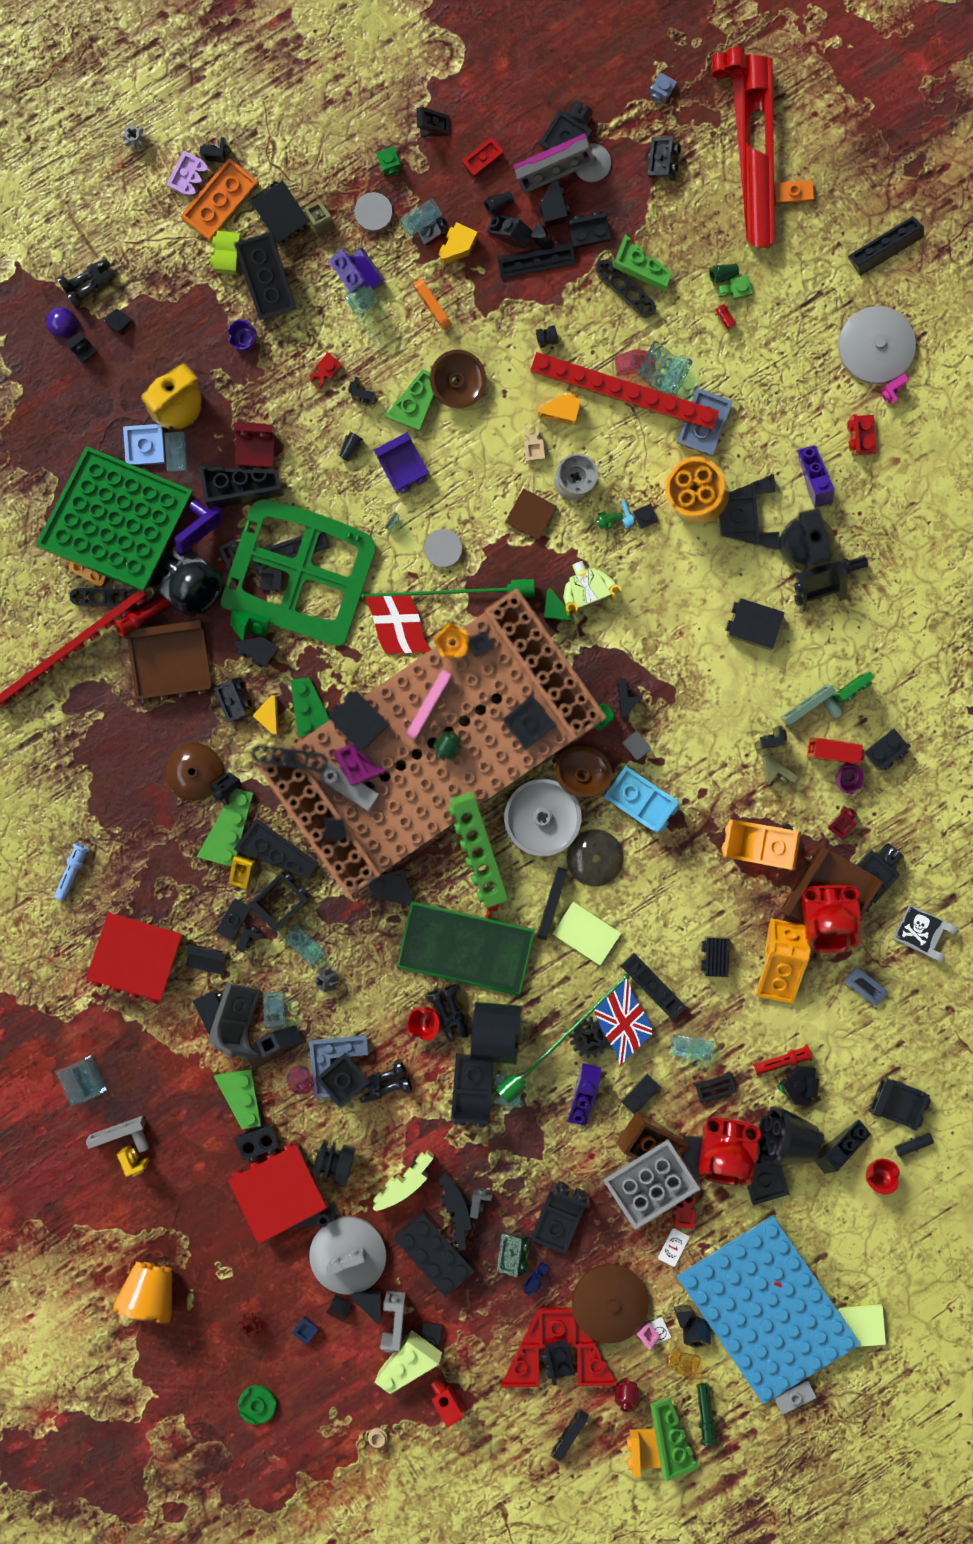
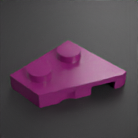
(356, 765)

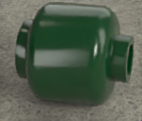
(448, 746)

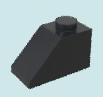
(207, 1007)

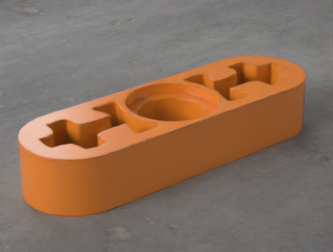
(432, 304)

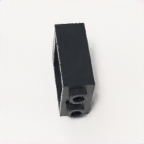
(265, 915)

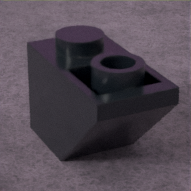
(552, 206)
(510, 230)
(259, 649)

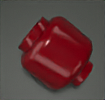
(627, 1396)

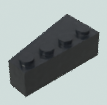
(237, 485)

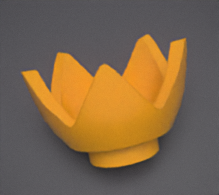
(442, 641)

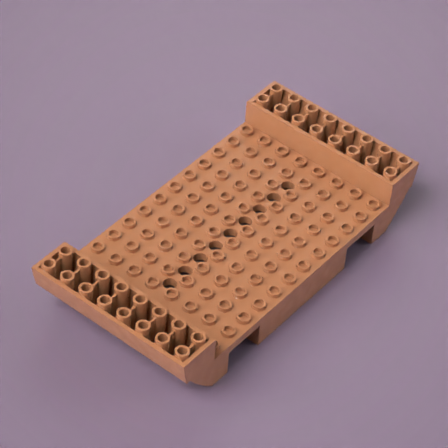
(416, 800)

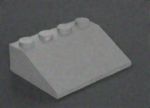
(652, 1184)

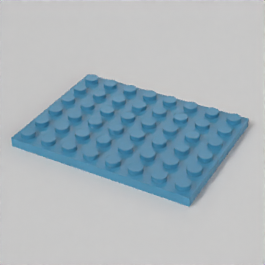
(768, 1330)

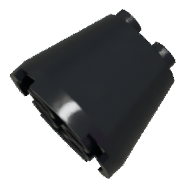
(788, 1139)

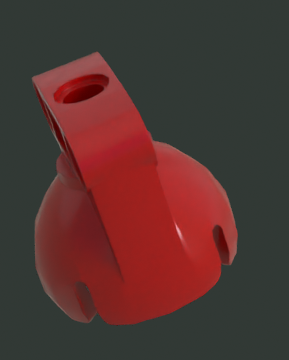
(832, 918)
(728, 1152)

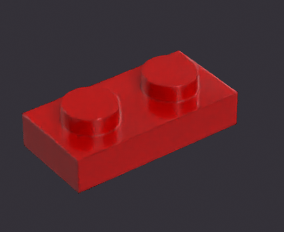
(482, 157)

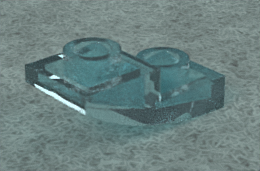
(304, 945)
(692, 1047)

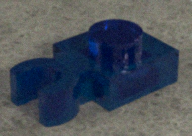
(533, 1282)

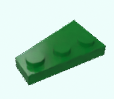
(307, 707)

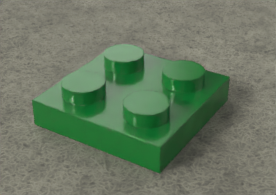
(848, 691)

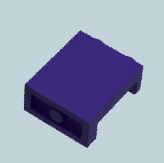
(356, 270)
(402, 463)

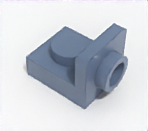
(662, 88)

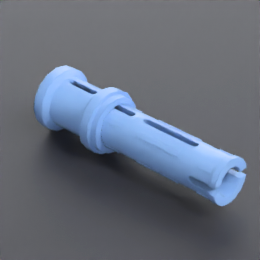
(74, 862)

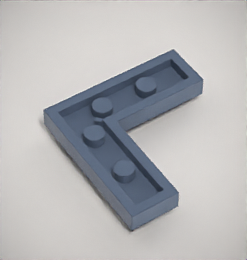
(324, 1049)

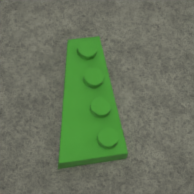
(228, 829)
(672, 1447)

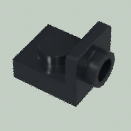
(215, 154)
(81, 347)
(224, 786)
(246, 940)

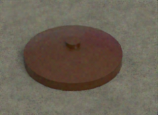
(610, 1303)

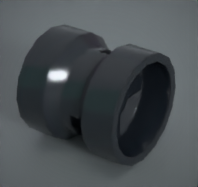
(547, 336)

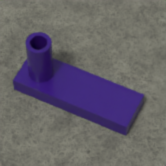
(200, 528)

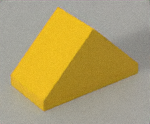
(268, 715)
(241, 871)

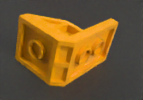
(784, 961)

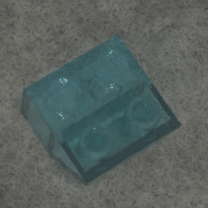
(81, 1081)

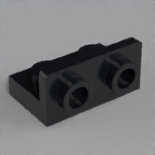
(663, 157)
(589, 229)
(234, 699)
(771, 741)
(887, 750)
(559, 1360)

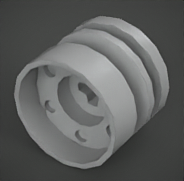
(579, 466)

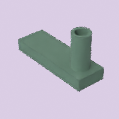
(822, 695)

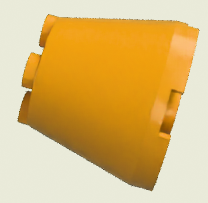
(146, 1293)

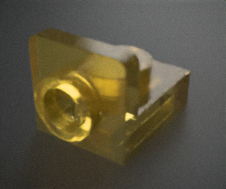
(683, 1362)

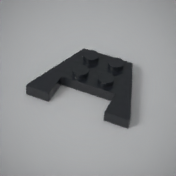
(740, 516)

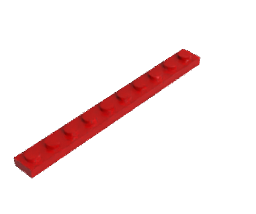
(624, 391)
(75, 644)

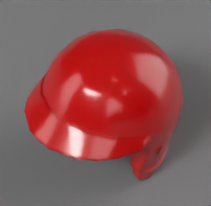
(424, 1023)
(883, 1176)

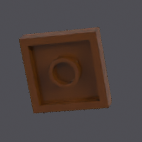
(530, 514)

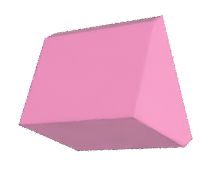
(648, 1335)

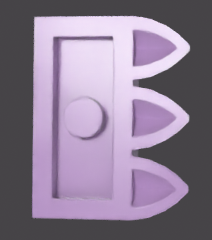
(186, 173)

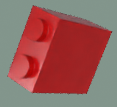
(835, 751)

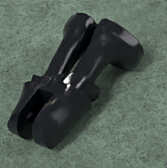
(97, 281)
(456, 1017)
(376, 1091)

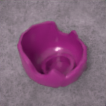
(849, 778)

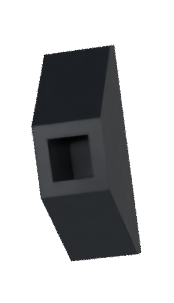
(275, 1045)

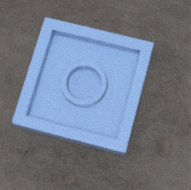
(144, 444)

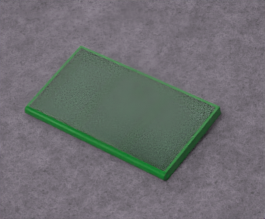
(465, 948)

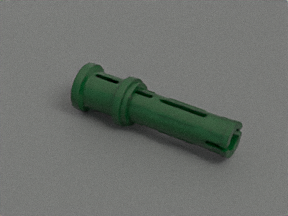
(706, 1423)

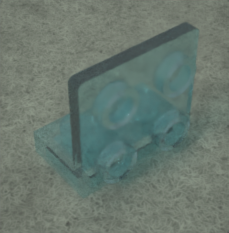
(663, 369)

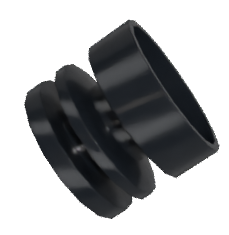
(334, 1163)

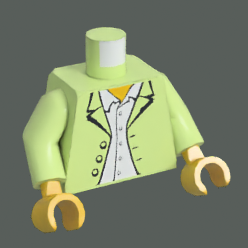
(588, 588)

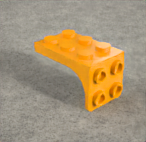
(761, 844)

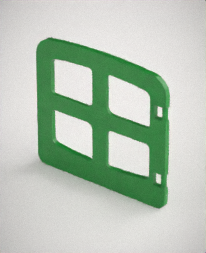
(300, 570)

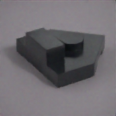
(801, 1085)

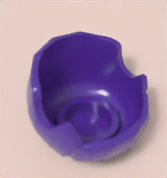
(61, 322)
(242, 335)

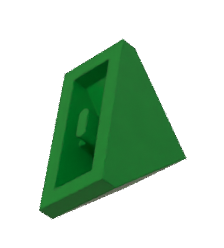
(555, 608)

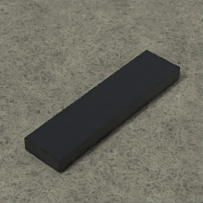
(291, 547)

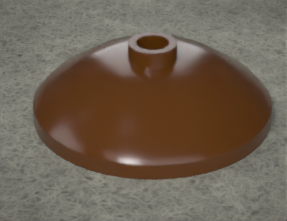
(467, 371)
(585, 763)
(207, 768)

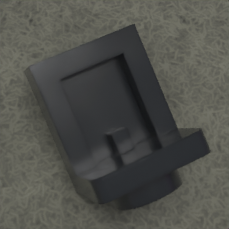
(434, 231)
(362, 396)

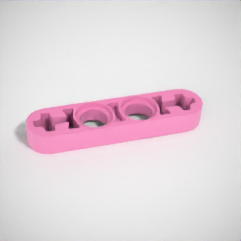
(428, 704)

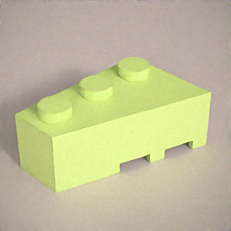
(412, 1361)

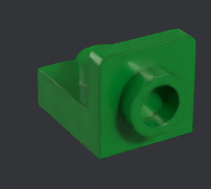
(389, 162)

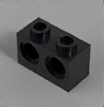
(256, 1138)

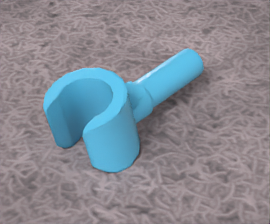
(628, 521)

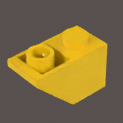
(459, 243)

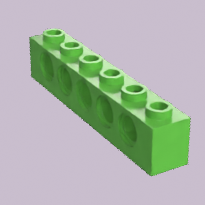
(495, 892)

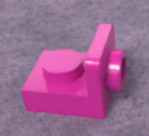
(896, 385)

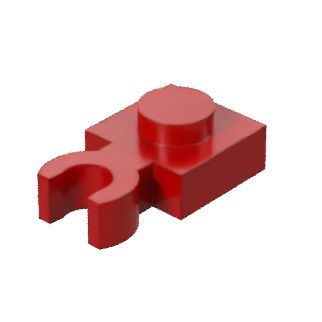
(328, 368)
(685, 1214)

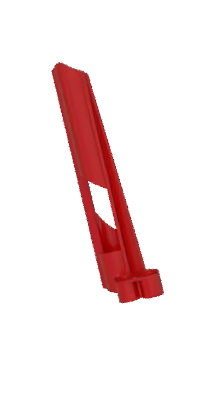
(752, 91)

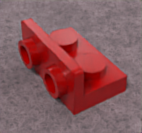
(862, 435)

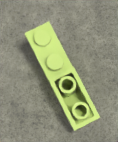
(400, 1188)

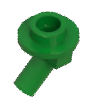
(605, 520)

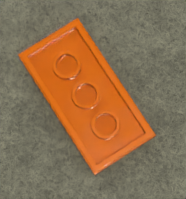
(219, 199)

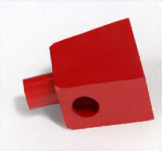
(451, 1409)

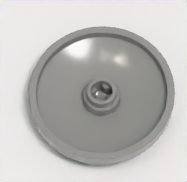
(876, 345)
(542, 817)

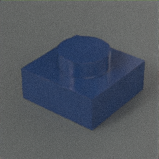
(305, 1330)

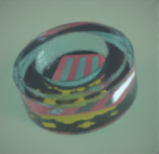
(392, 521)

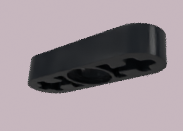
(569, 1435)

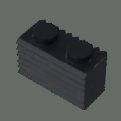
(715, 956)

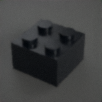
(343, 1080)

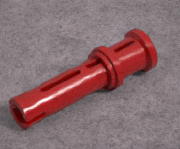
(134, 620)
(792, 1057)

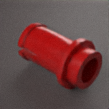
(725, 316)

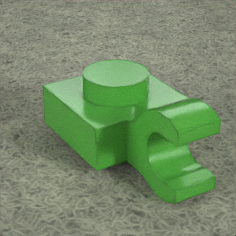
(738, 288)

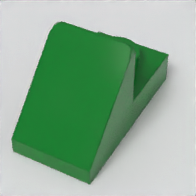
(248, 622)

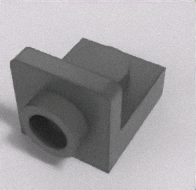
(476, 1204)

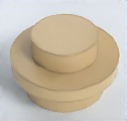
(377, 1437)

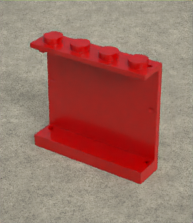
(134, 957)
(277, 1193)

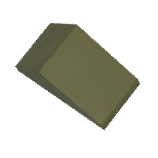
(319, 218)

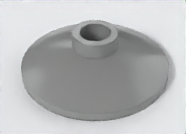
(599, 169)

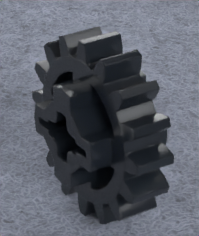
(585, 1045)

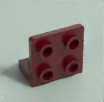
(254, 444)

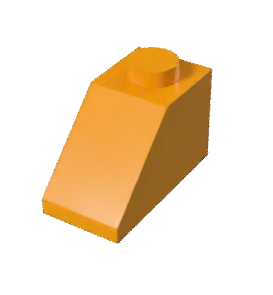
(561, 409)

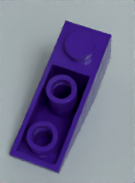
(816, 477)
(584, 1094)

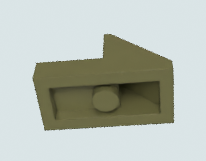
(772, 768)

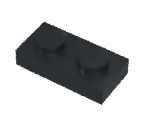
(640, 1093)

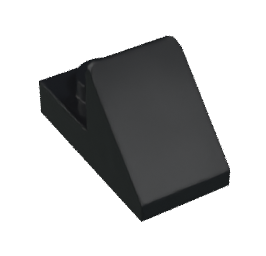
(432, 122)
(626, 703)

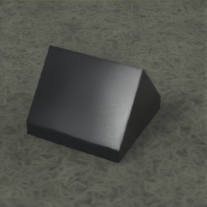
(541, 236)
(339, 1308)
(683, 1314)

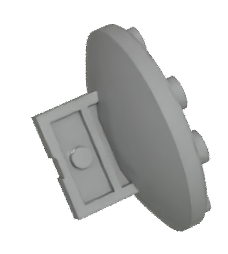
(347, 1255)

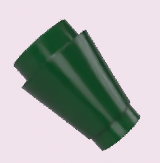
(722, 273)

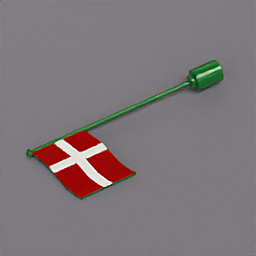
(399, 622)

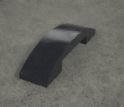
(653, 986)

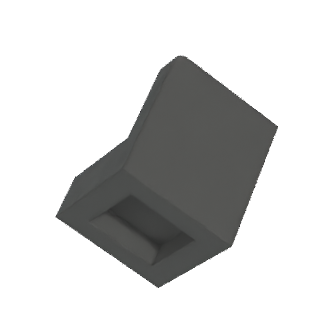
(636, 745)

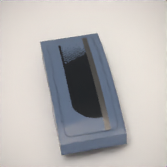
(866, 986)

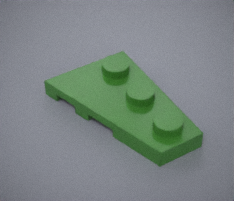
(637, 264)
(414, 403)
(241, 1096)

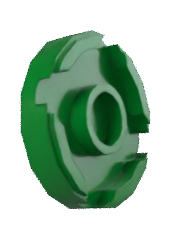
(257, 1404)

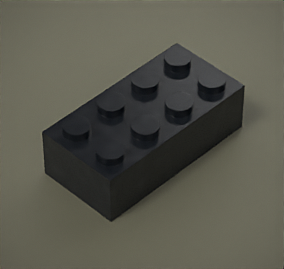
(265, 275)
(434, 1252)

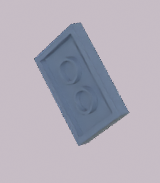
(703, 439)

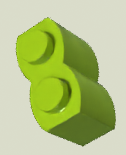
(225, 256)

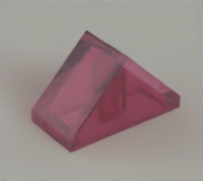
(629, 362)

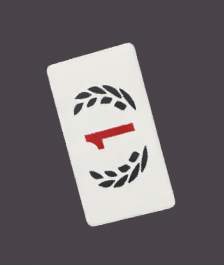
(673, 1247)

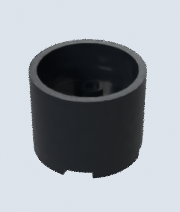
(495, 1032)

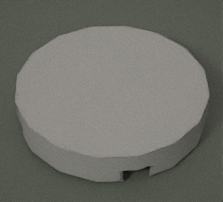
(373, 212)
(443, 548)

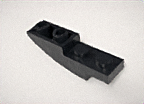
(455, 1202)

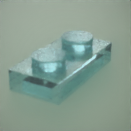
(175, 452)

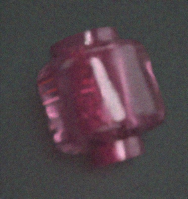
(300, 1080)

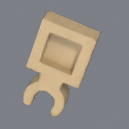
(533, 448)

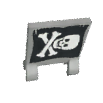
(922, 931)

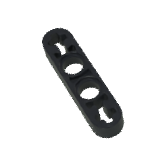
(628, 286)
(107, 597)
(289, 760)
(551, 903)

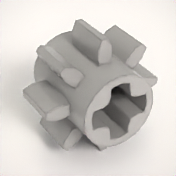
(129, 132)

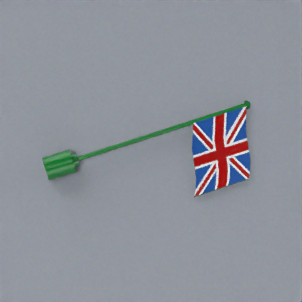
(620, 1021)

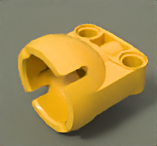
(177, 407)

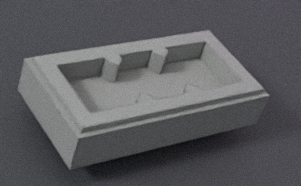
(795, 1396)

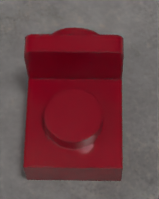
(844, 822)

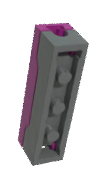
(554, 163)

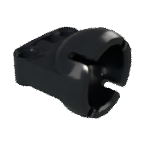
(799, 548)
(187, 582)

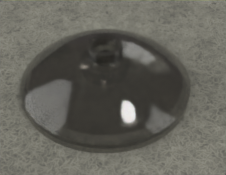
(593, 843)

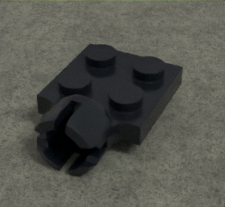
(567, 126)
(882, 865)

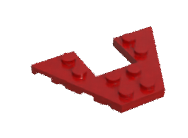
(551, 1326)

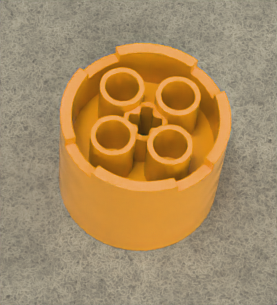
(711, 495)

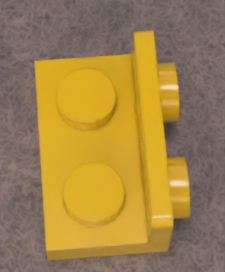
(128, 1159)

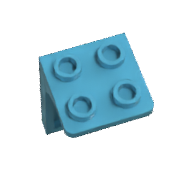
(642, 800)

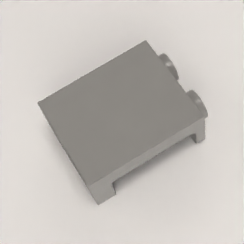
(394, 1302)

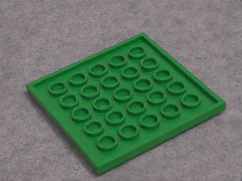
(114, 519)

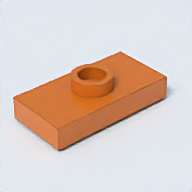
(793, 192)

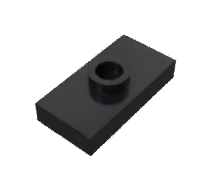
(233, 919)
(431, 1333)

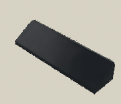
(887, 245)
(536, 260)

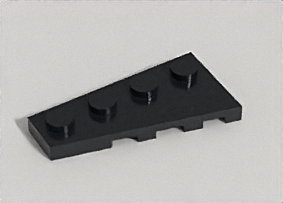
(273, 849)

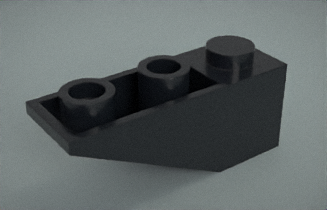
(842, 1147)

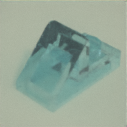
(274, 1010)
(517, 1102)

